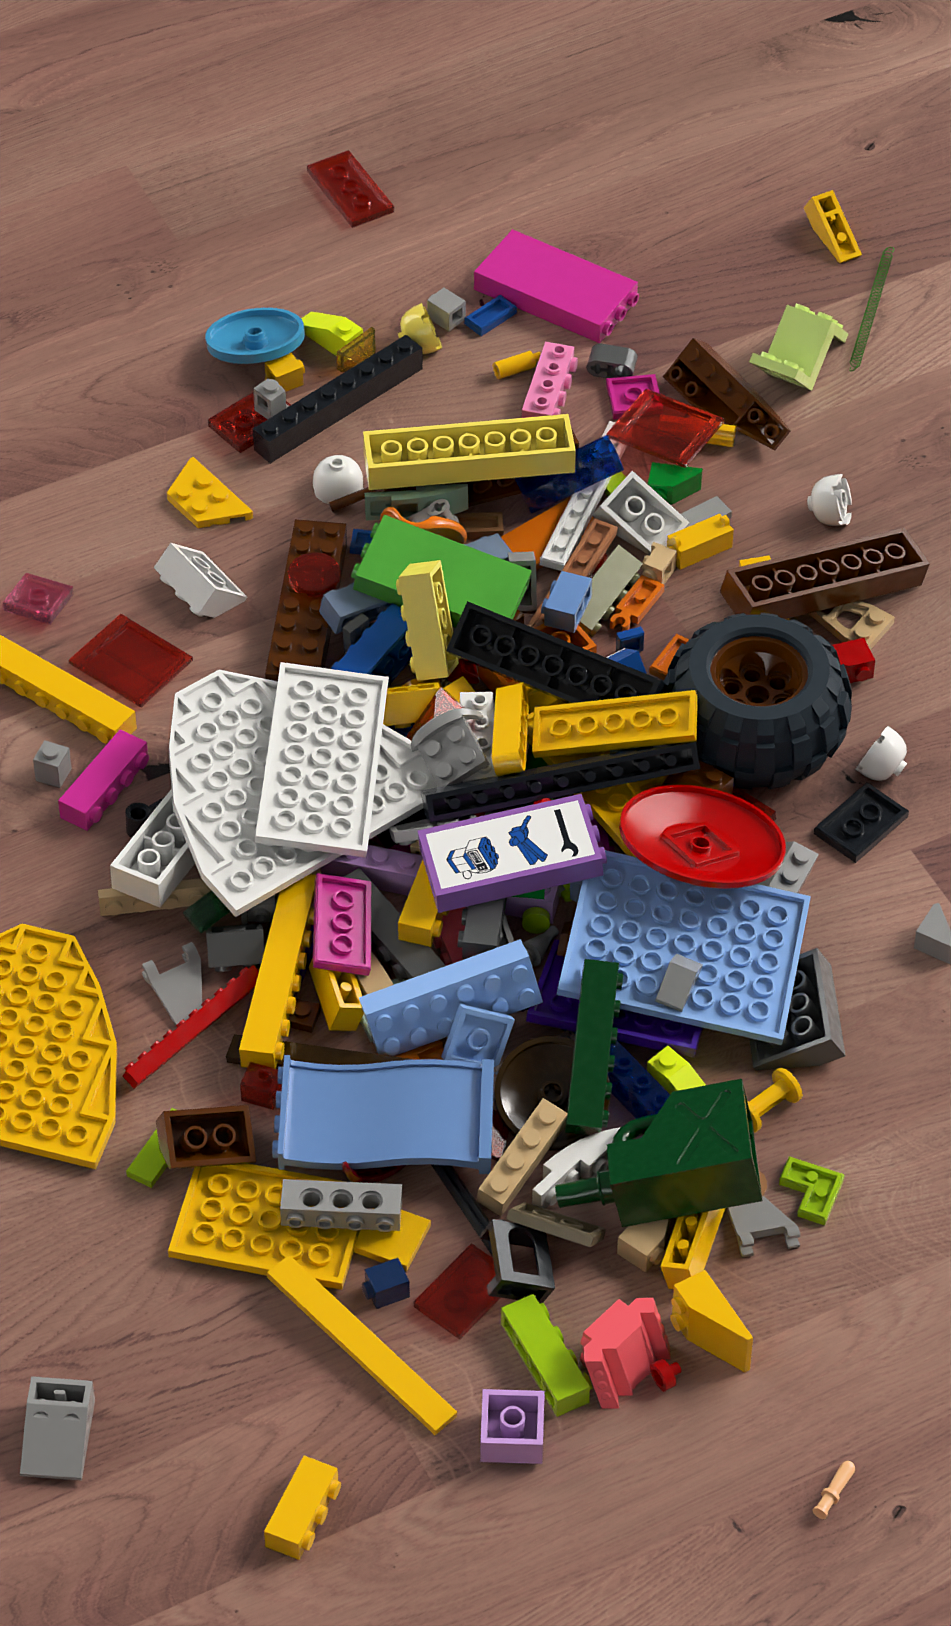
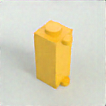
(701, 540)

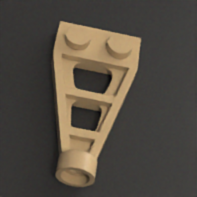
(871, 626)

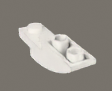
(571, 1163)

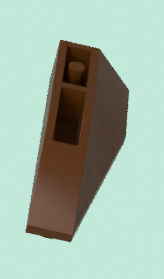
(720, 390)

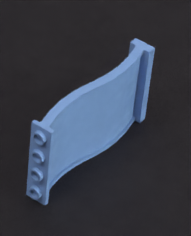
(385, 1114)

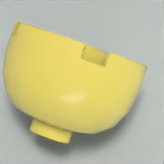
(420, 328)

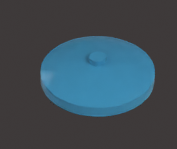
(255, 335)

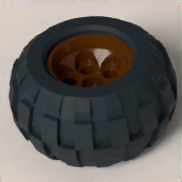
(766, 698)

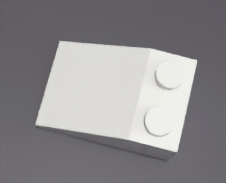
(640, 514)

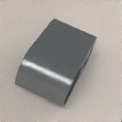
(611, 361)

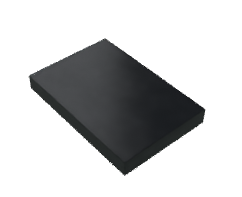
(861, 822)

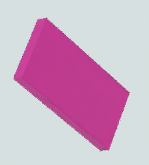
(342, 924)

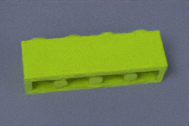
(546, 1355)

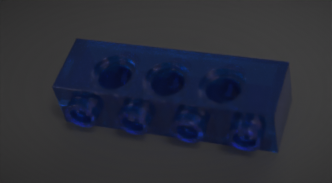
(592, 464)
(634, 1085)

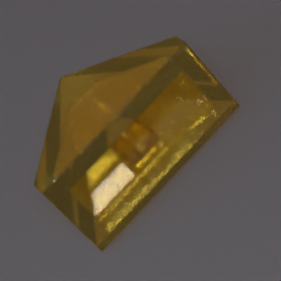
(356, 350)

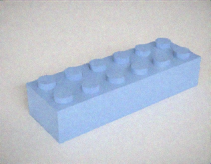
(426, 1005)

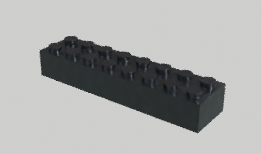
(544, 660)

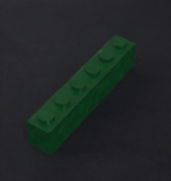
(592, 1047)

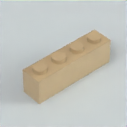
(522, 1157)

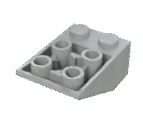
(57, 1428)

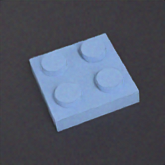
(477, 1035)

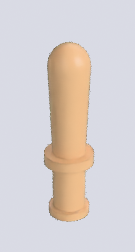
(831, 1494)

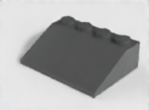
(812, 1024)

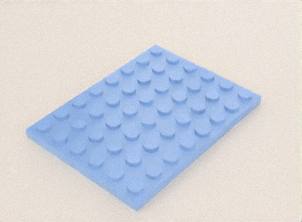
(740, 935)

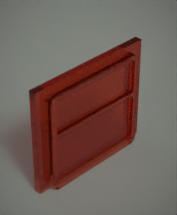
(665, 428)
(130, 660)

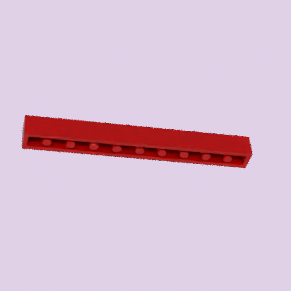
(191, 1028)

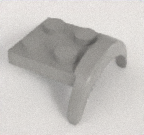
(450, 746)

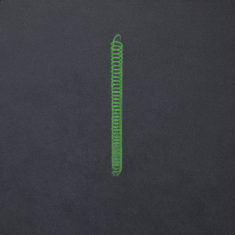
(867, 308)

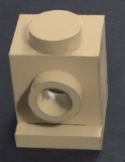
(660, 563)

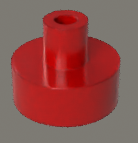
(665, 1374)

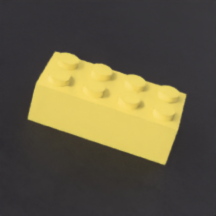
(427, 619)

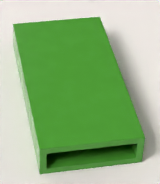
(466, 571)

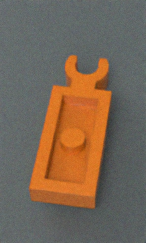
(637, 602)

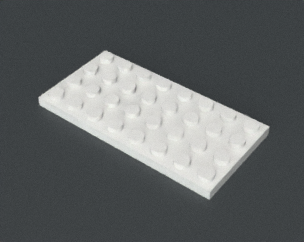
(322, 760)

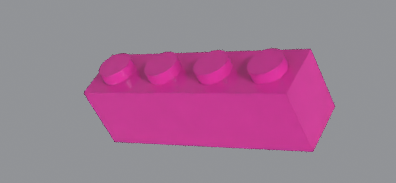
(103, 780)

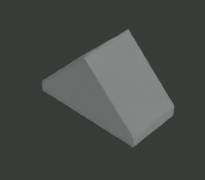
(934, 935)
(678, 982)

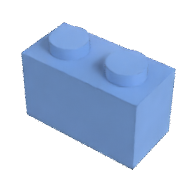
(567, 601)

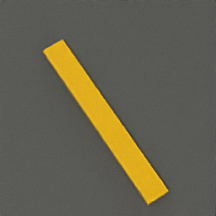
(362, 1345)

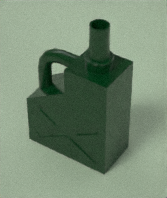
(688, 1162)

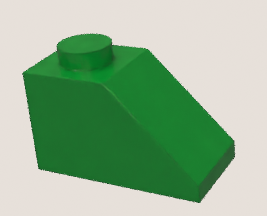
(674, 481)

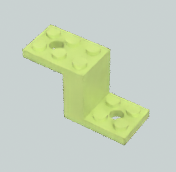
(799, 346)

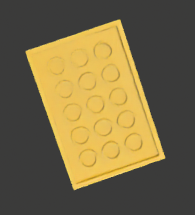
(236, 1224)

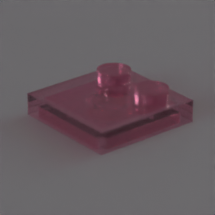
(38, 598)

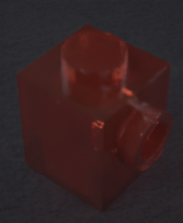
(260, 1085)

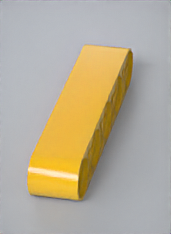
(510, 729)

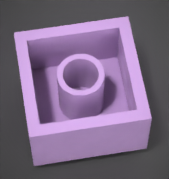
(512, 1426)

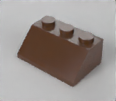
(206, 1137)

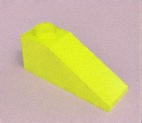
(330, 330)
(673, 1071)

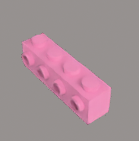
(550, 381)

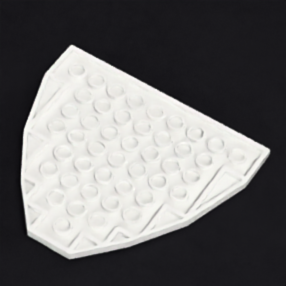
(218, 781)

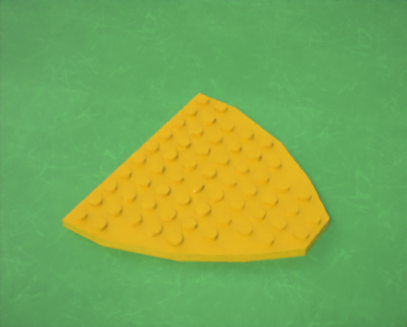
(54, 1049)

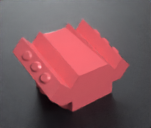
(622, 1348)

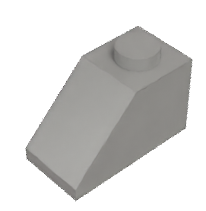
(528, 561)

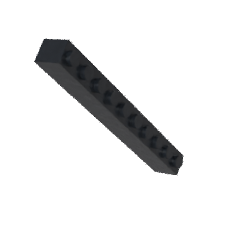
(558, 780)

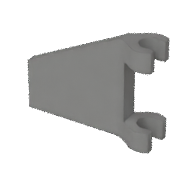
(179, 987)
(759, 1221)

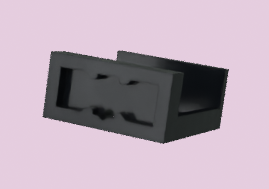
(515, 1284)

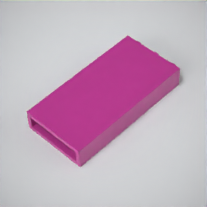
(556, 286)

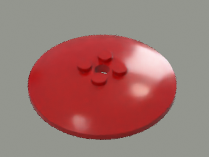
(702, 836)

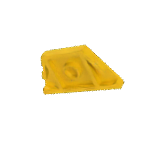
(204, 497)

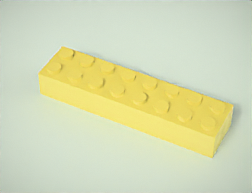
(469, 452)

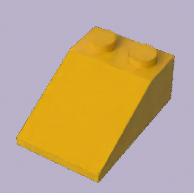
(710, 1321)

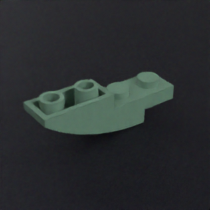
(413, 501)

